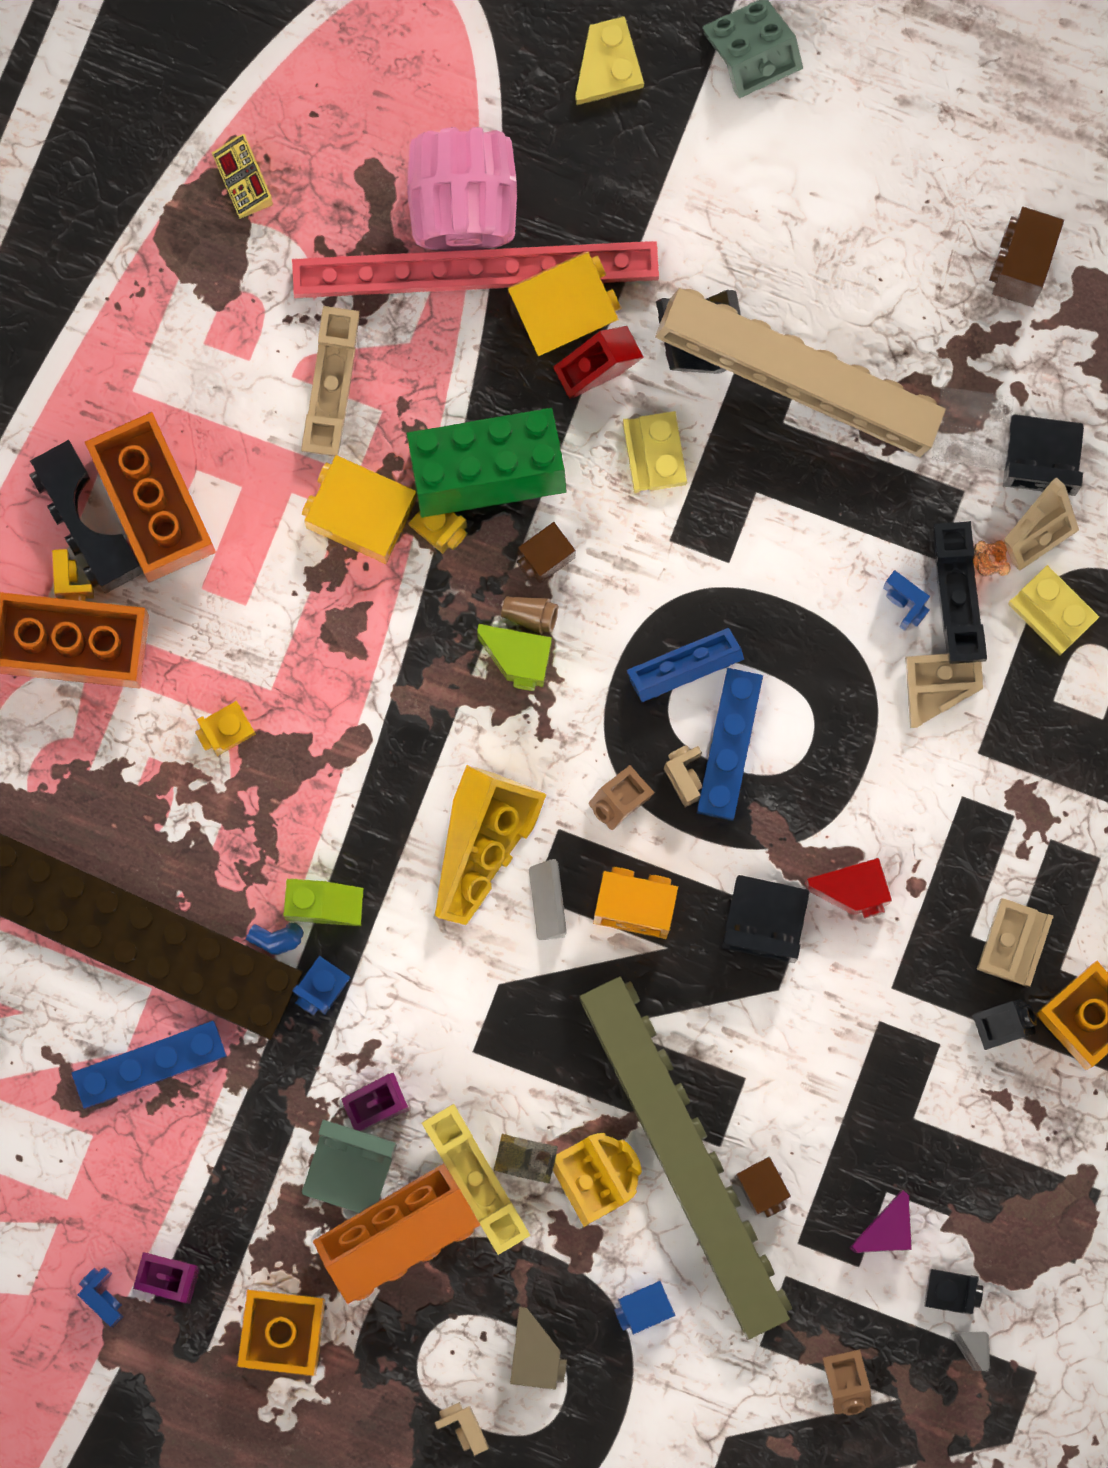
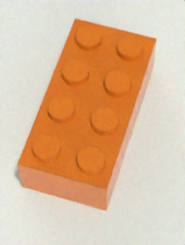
(150, 497)
(72, 640)
(396, 1234)

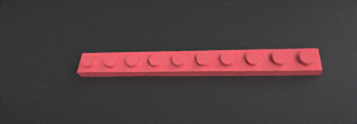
(462, 269)

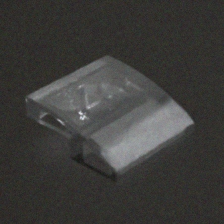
(973, 428)

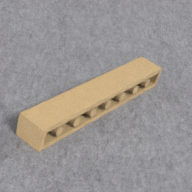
(800, 371)

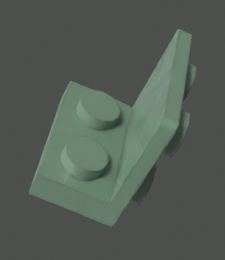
(755, 46)
(348, 1167)

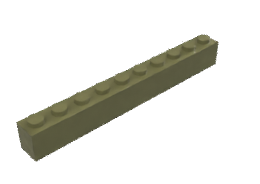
(684, 1158)

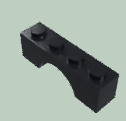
(107, 556)

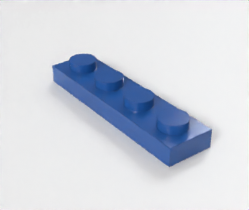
(730, 744)
(149, 1064)

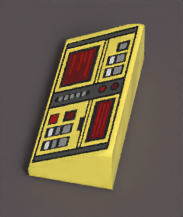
(242, 177)

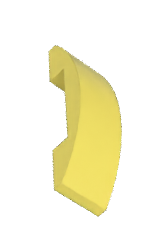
(475, 1179)

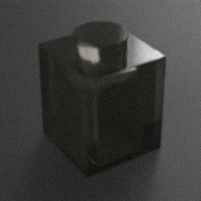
(525, 1158)

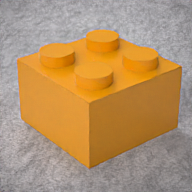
(636, 903)
(1080, 1016)
(281, 1332)

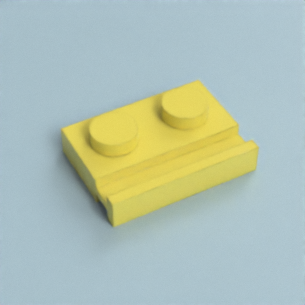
(654, 452)
(1053, 610)

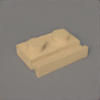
(1014, 942)

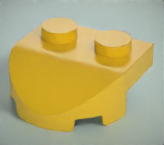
(598, 1175)

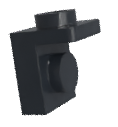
(1005, 1023)
(953, 1292)

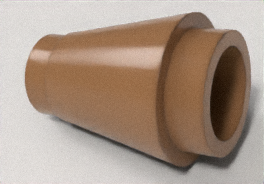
(531, 613)

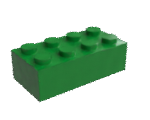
(486, 462)

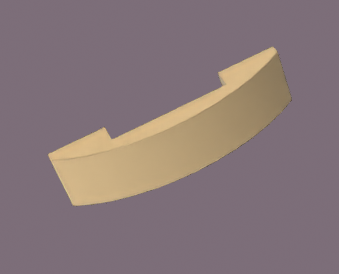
(331, 381)

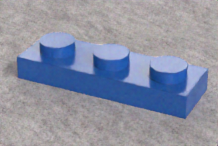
(685, 664)

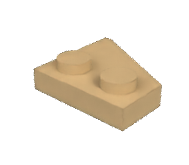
(1042, 526)
(938, 686)

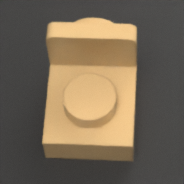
(683, 780)
(469, 1433)

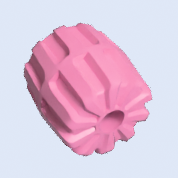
(462, 189)

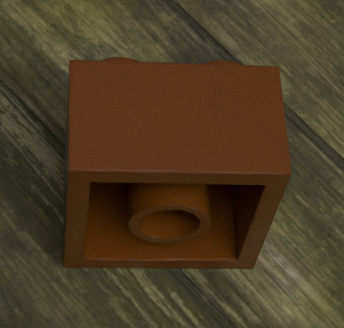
(1029, 248)

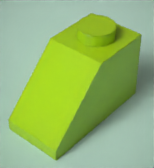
(517, 654)
(322, 902)

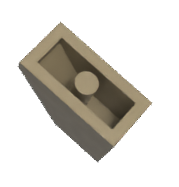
(535, 1355)

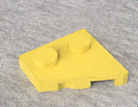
(608, 62)

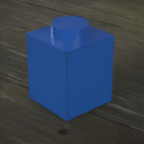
(644, 1308)

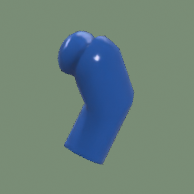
(278, 941)

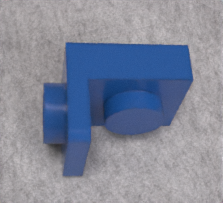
(902, 593)
(320, 987)
(102, 1304)

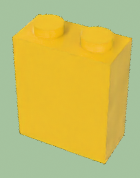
(565, 302)
(359, 508)

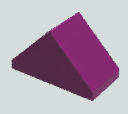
(375, 1103)
(889, 1229)
(166, 1277)

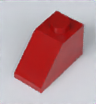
(598, 360)
(854, 888)

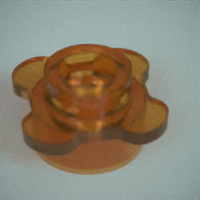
(983, 561)

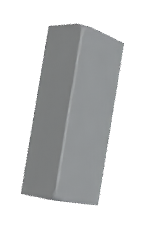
(547, 900)
(974, 1348)

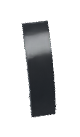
(958, 593)

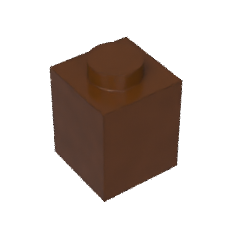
(545, 553)
(763, 1187)

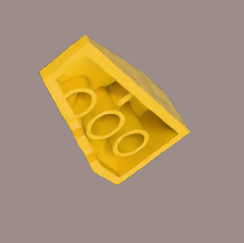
(483, 829)

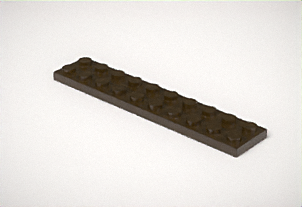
(143, 940)

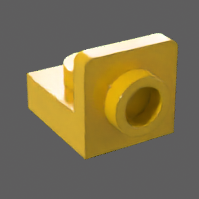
(440, 530)
(64, 573)
(224, 729)

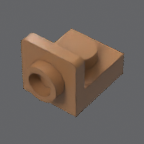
(620, 797)
(848, 1382)

